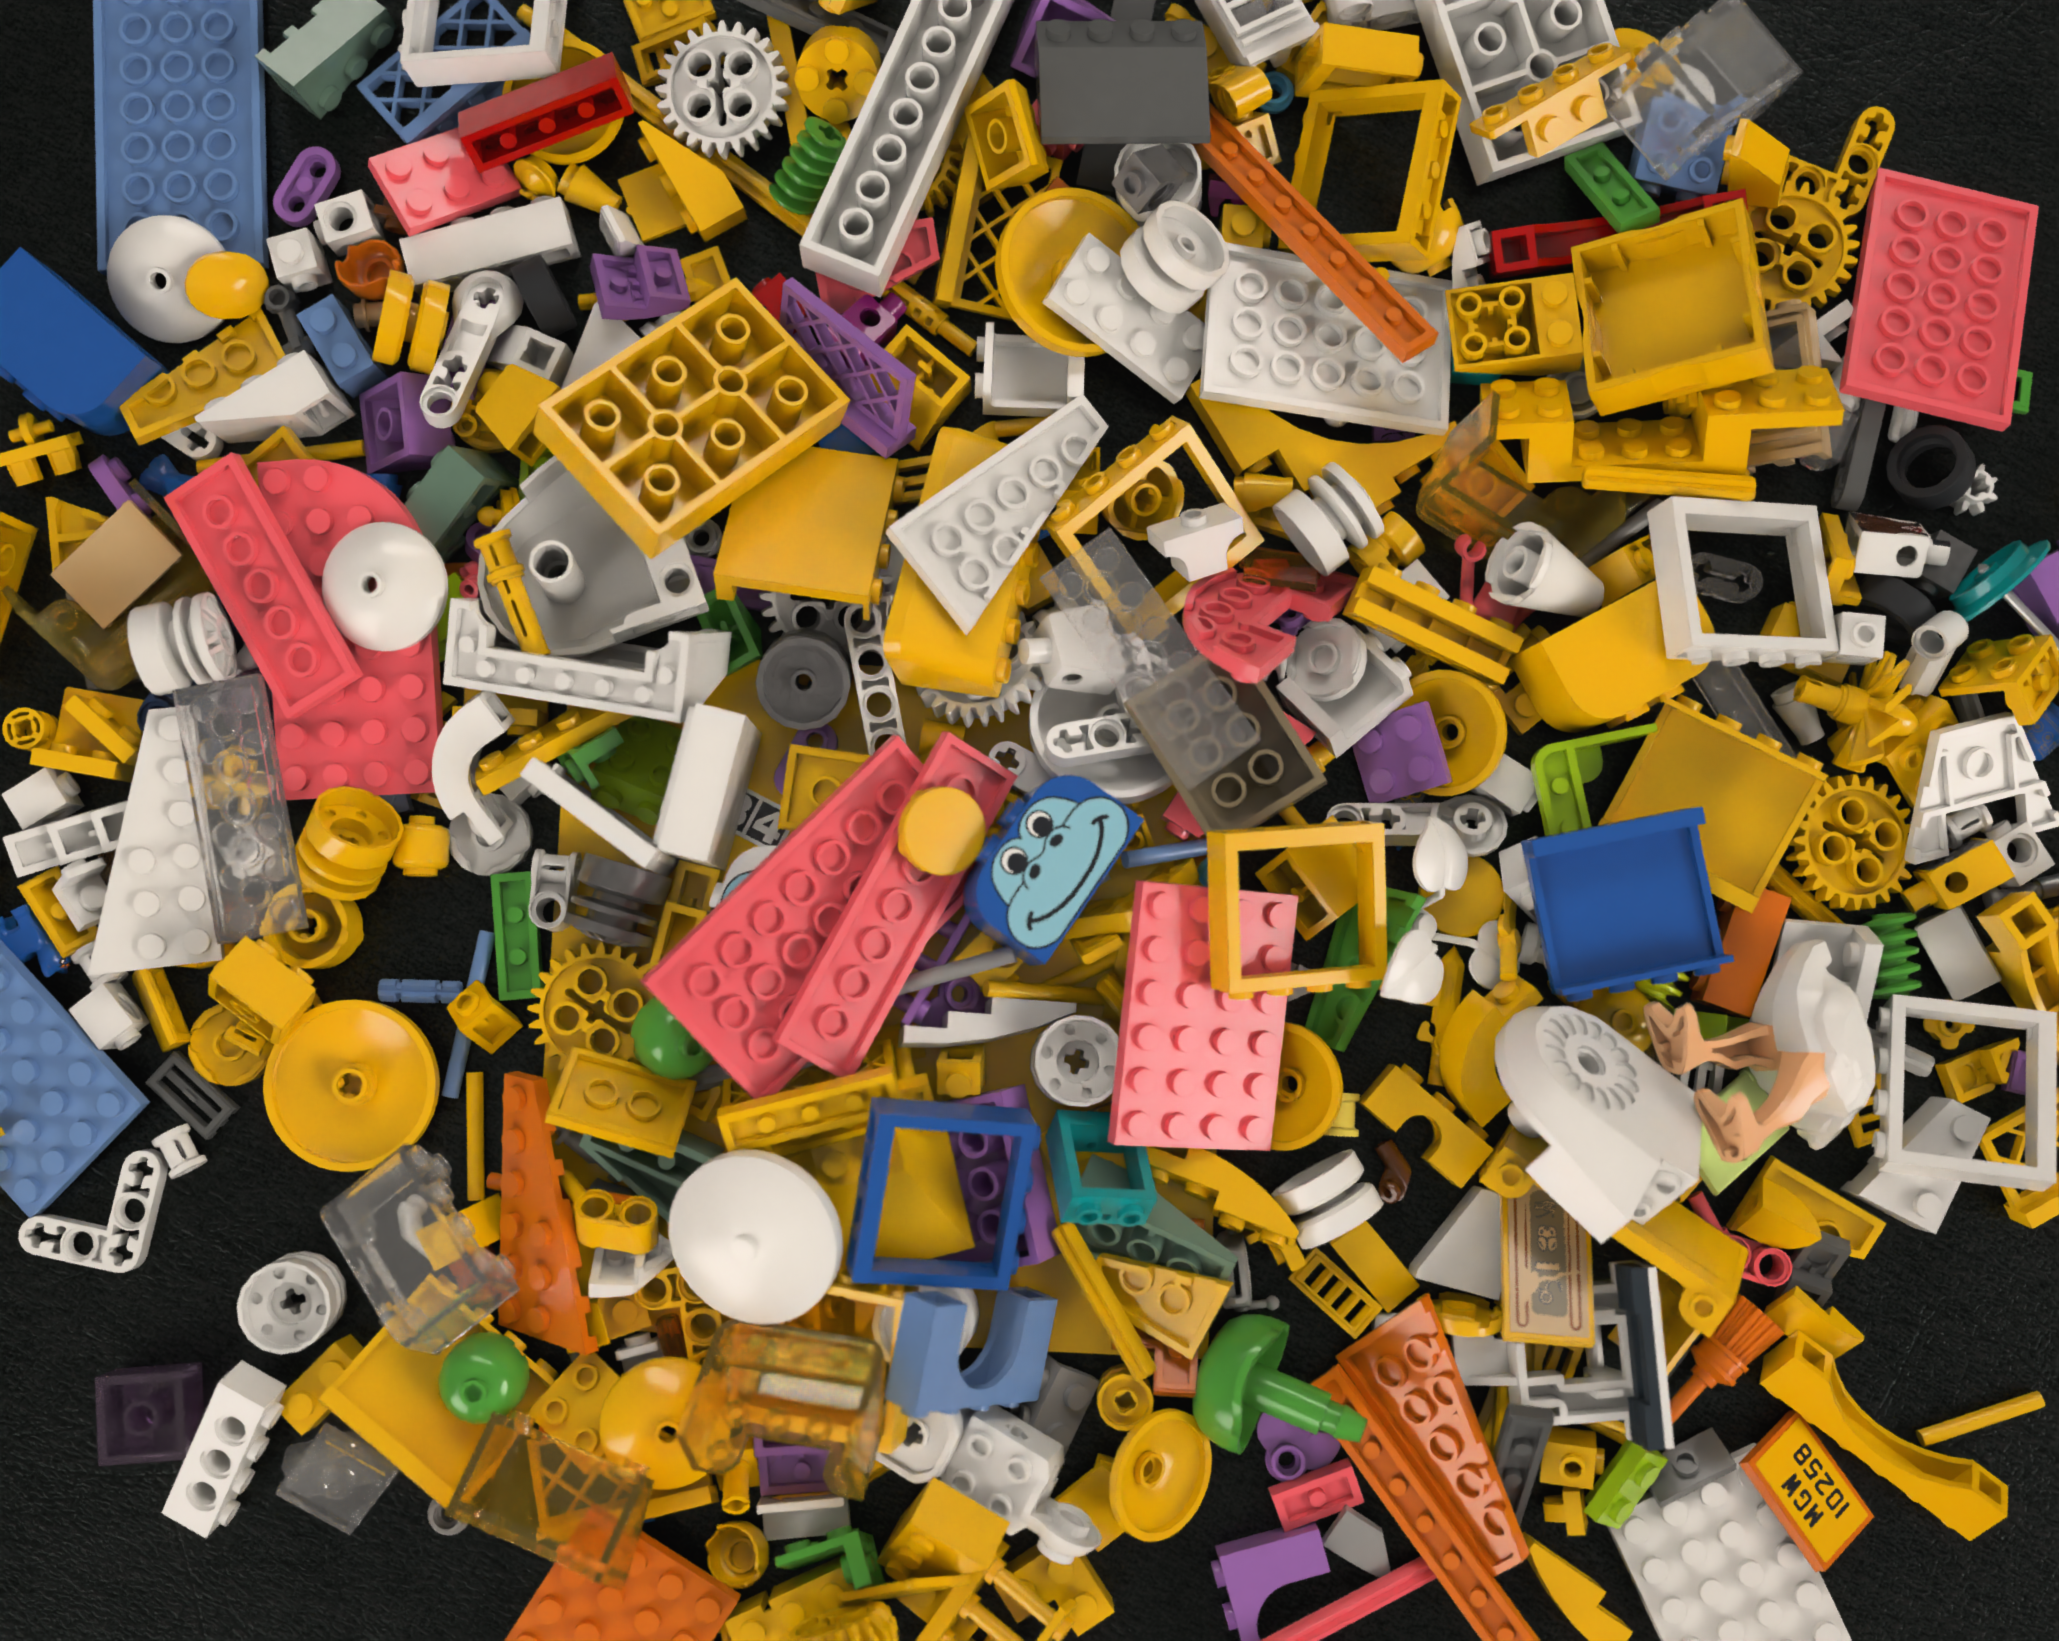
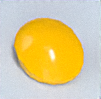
(226, 285)

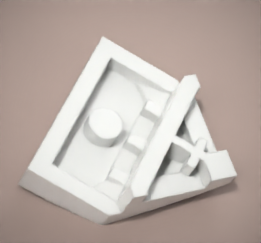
(623, 1273)

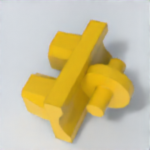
(22, 461)

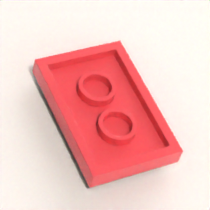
(438, 182)

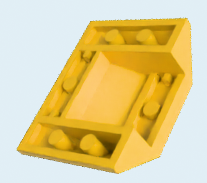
(922, 1196)

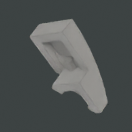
(1358, 1542)

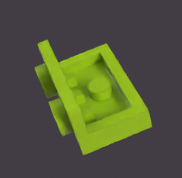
(1623, 1484)

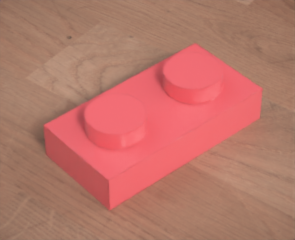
(1316, 1494)

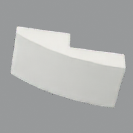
(1469, 251)

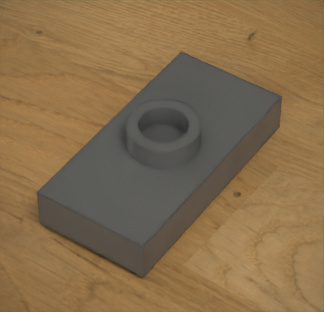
(1691, 1467)

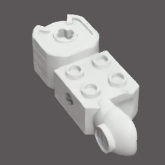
(1001, 1467)

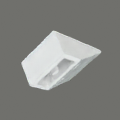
(292, 395)

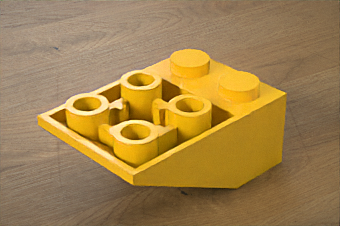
(1516, 327)

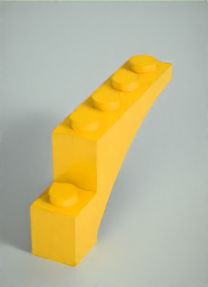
(2025, 951)

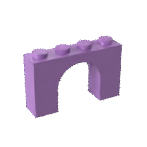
(1260, 1565)

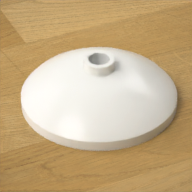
(166, 247)
(408, 590)

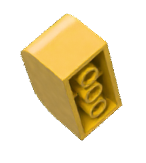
(1605, 665)

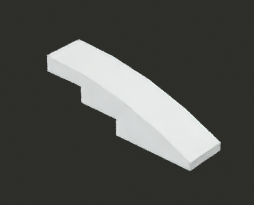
(65, 839)
(1001, 1020)

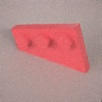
(917, 255)

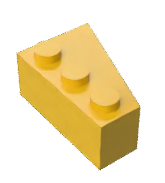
(942, 1536)

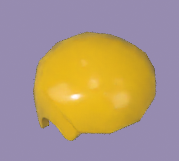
(737, 1554)

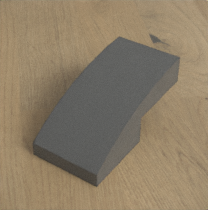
(1815, 1267)

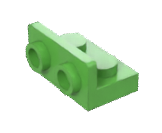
(597, 750)

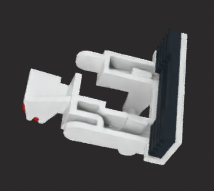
(1604, 1394)

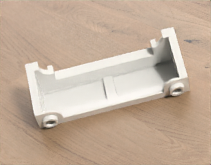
(613, 679)

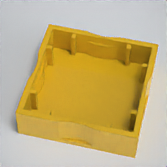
(1672, 309)

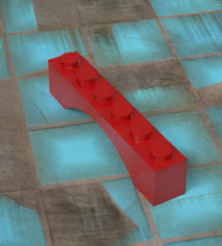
(1549, 245)

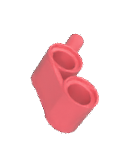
(1781, 1265)

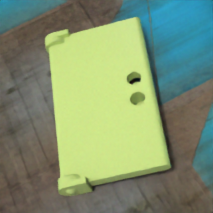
(1719, 1173)

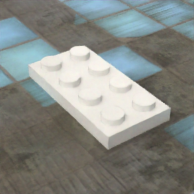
(1109, 311)

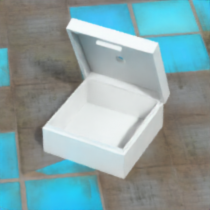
(699, 802)

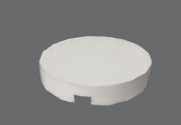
(1327, 659)
(502, 856)

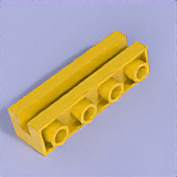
(1433, 624)

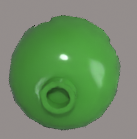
(665, 1044)
(483, 1377)

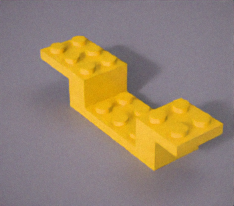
(1709, 442)

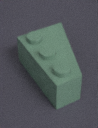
(328, 51)

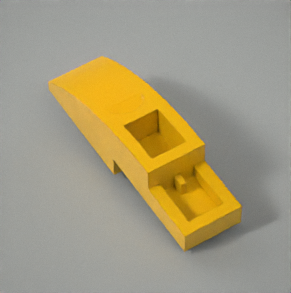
(1238, 1197)

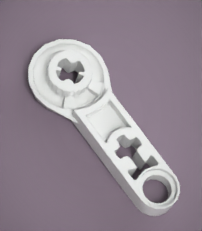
(470, 341)
(1409, 820)

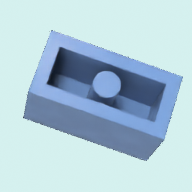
(342, 346)

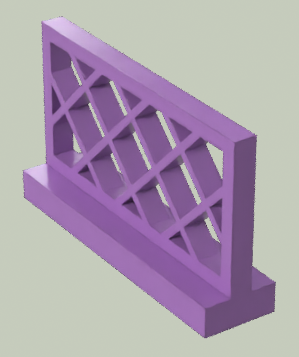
(871, 419)

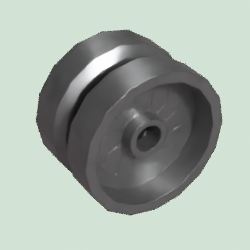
(810, 654)

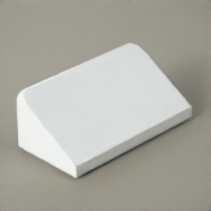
(1957, 953)

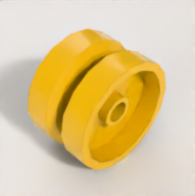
(411, 322)

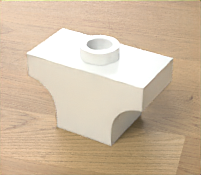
(1197, 540)

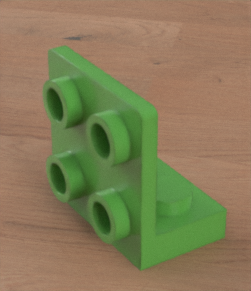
(857, 1566)

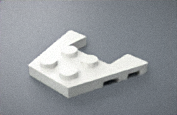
(1972, 767)

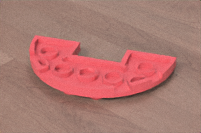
(1232, 619)

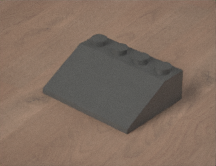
(1122, 82)

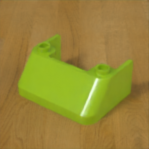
(1564, 767)

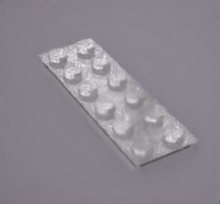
(1150, 659)
(240, 809)

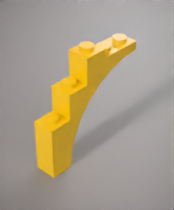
(1254, 435)

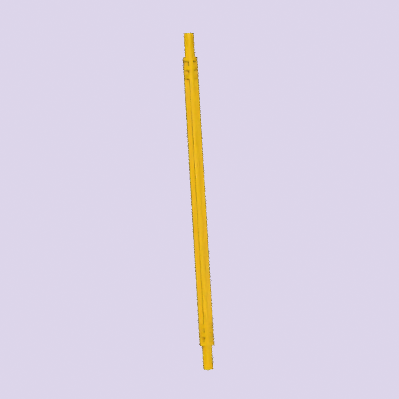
(757, 188)

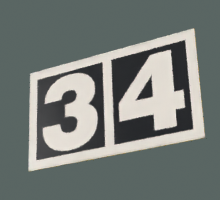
(760, 821)

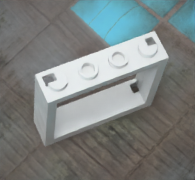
(481, 65)
(1677, 589)
(2041, 1094)

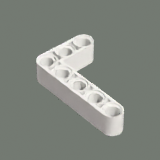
(882, 682)

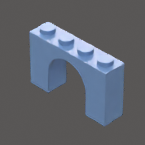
(1007, 1371)

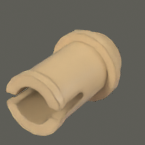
(367, 314)

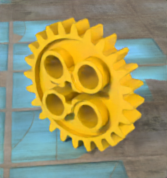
(1805, 216)
(1836, 874)
(618, 977)

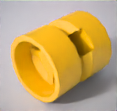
(1396, 546)
(1122, 1399)

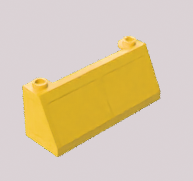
(1674, 1240)

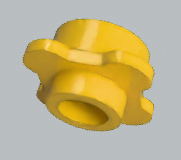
(1948, 1037)

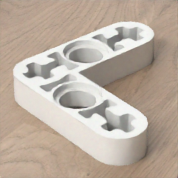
(1073, 733)
(109, 1237)

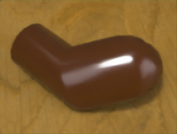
(1395, 1174)

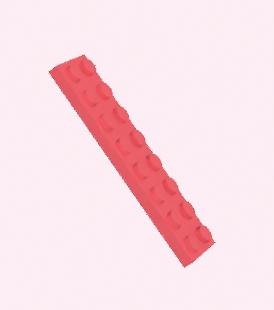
(884, 926)

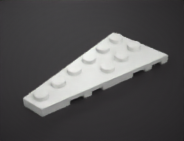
(984, 521)
(157, 885)

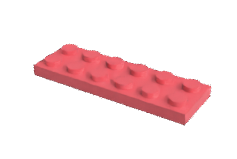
(263, 586)

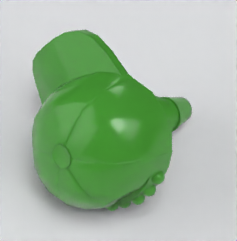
(1242, 1380)

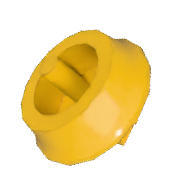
(535, 177)

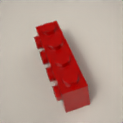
(545, 112)

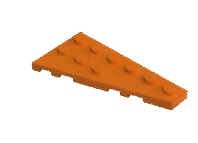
(538, 1224)
(1423, 1404)

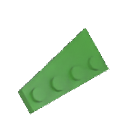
(1339, 1012)

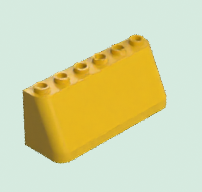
(921, 636)

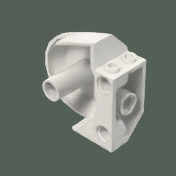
(607, 581)
(1613, 1117)

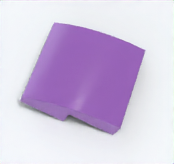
(641, 285)
(789, 1468)

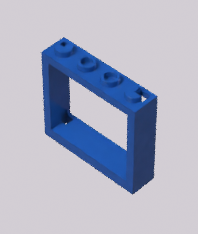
(940, 1116)

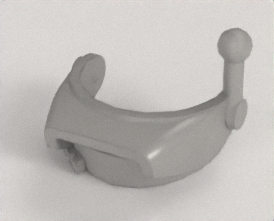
(1235, 1243)

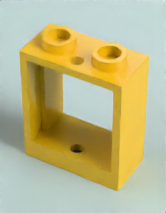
(1355, 57)

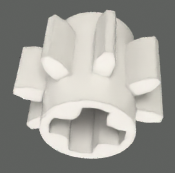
(1978, 493)

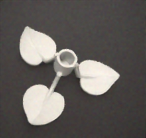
(1414, 968)

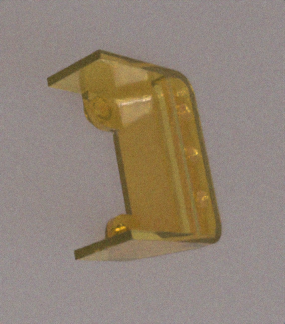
(1479, 501)
(106, 653)

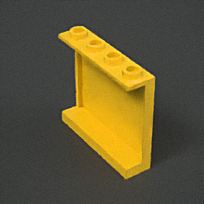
(814, 529)
(1746, 788)
(396, 1407)

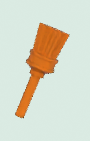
(1725, 1355)

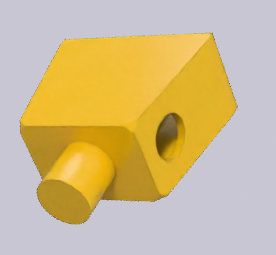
(512, 407)

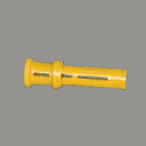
(507, 576)

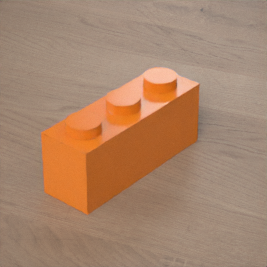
(1752, 944)

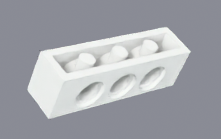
(224, 1449)

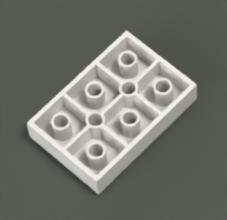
(1503, 45)

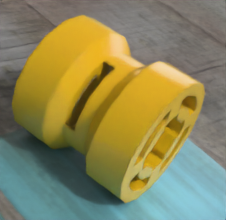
(39, 732)

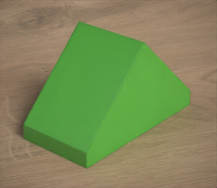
(734, 617)

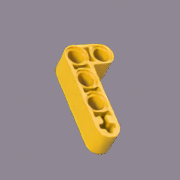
(681, 1295)

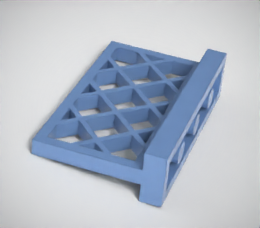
(441, 113)

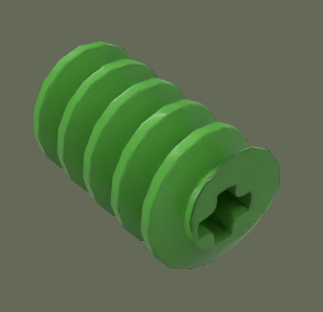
(808, 167)
(1894, 967)

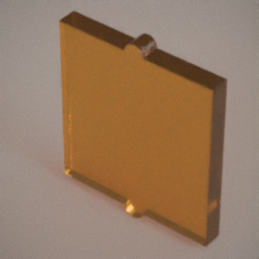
(1279, 569)

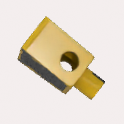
(1971, 872)

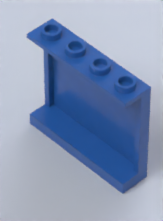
(1624, 904)

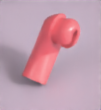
(469, 587)

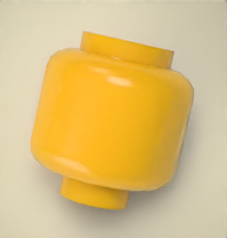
(422, 847)

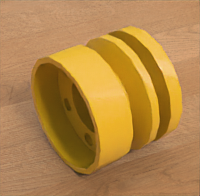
(347, 843)

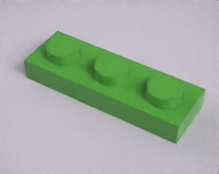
(1611, 188)
(515, 937)

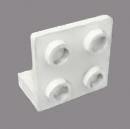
(1853, 951)

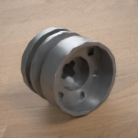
(617, 901)

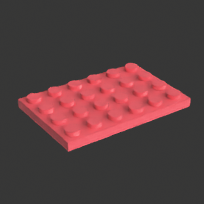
(1940, 300)
(1188, 1056)

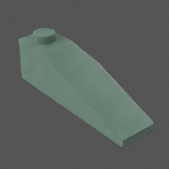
(1164, 1240)

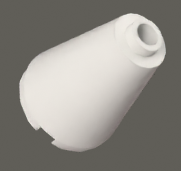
(1541, 574)

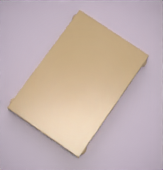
(117, 564)

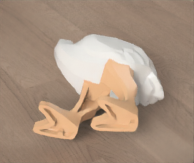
(1801, 1046)

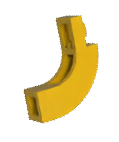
(1469, 1048)

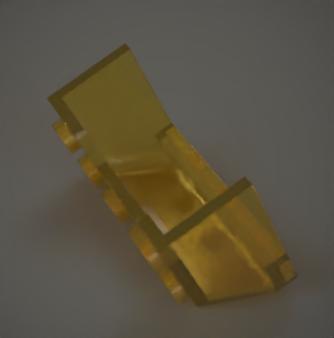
(789, 1390)

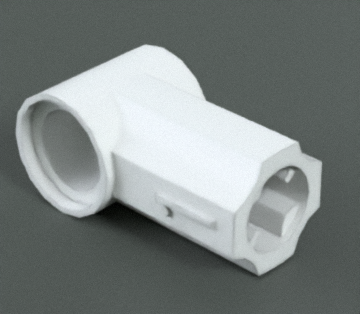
(1930, 653)

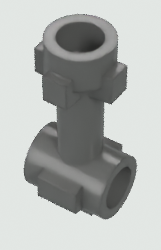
(287, 305)

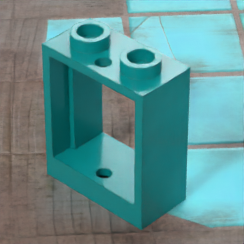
(1084, 1205)

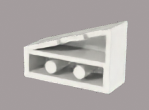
(1921, 1202)

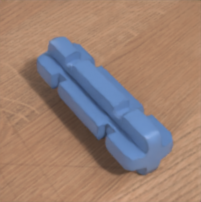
(418, 990)

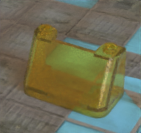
(554, 1499)

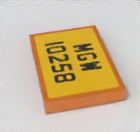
(1806, 1490)

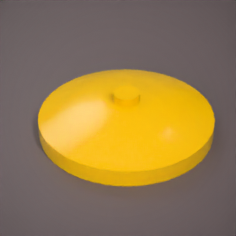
(1036, 250)
(351, 1084)

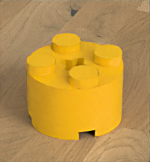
(837, 49)
(335, 936)

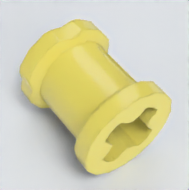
(1345, 1121)

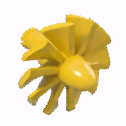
(1862, 713)

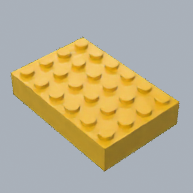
(690, 417)

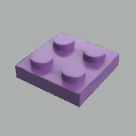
(1402, 755)

